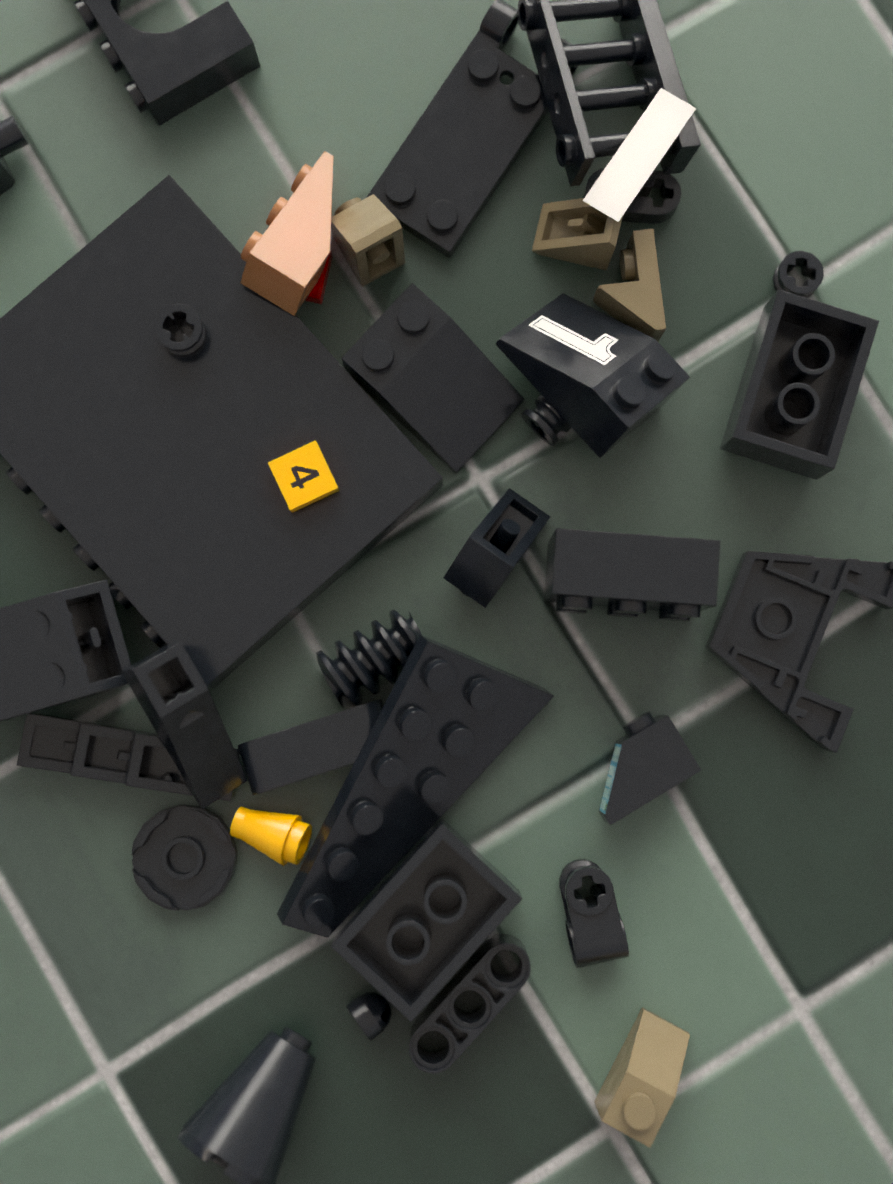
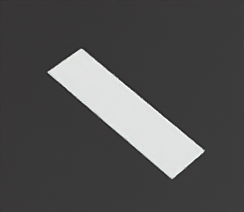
(639, 154)

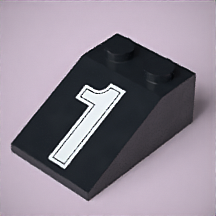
(593, 369)

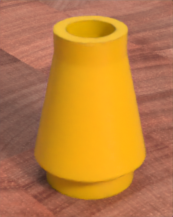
(275, 834)

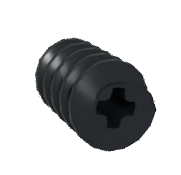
(369, 658)

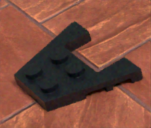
(776, 625)

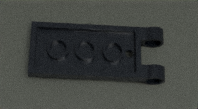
(465, 138)

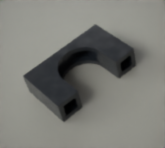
(177, 66)

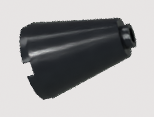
(254, 1110)

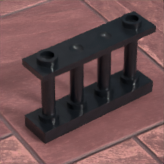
(643, 48)

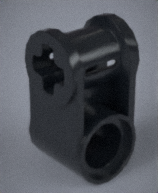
(593, 921)

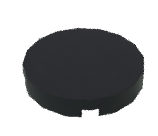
(184, 857)

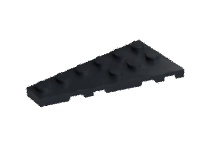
(423, 753)

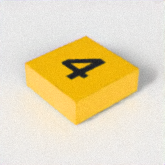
(303, 476)

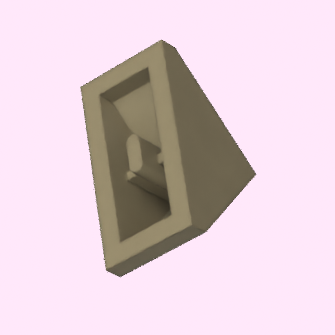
(576, 233)

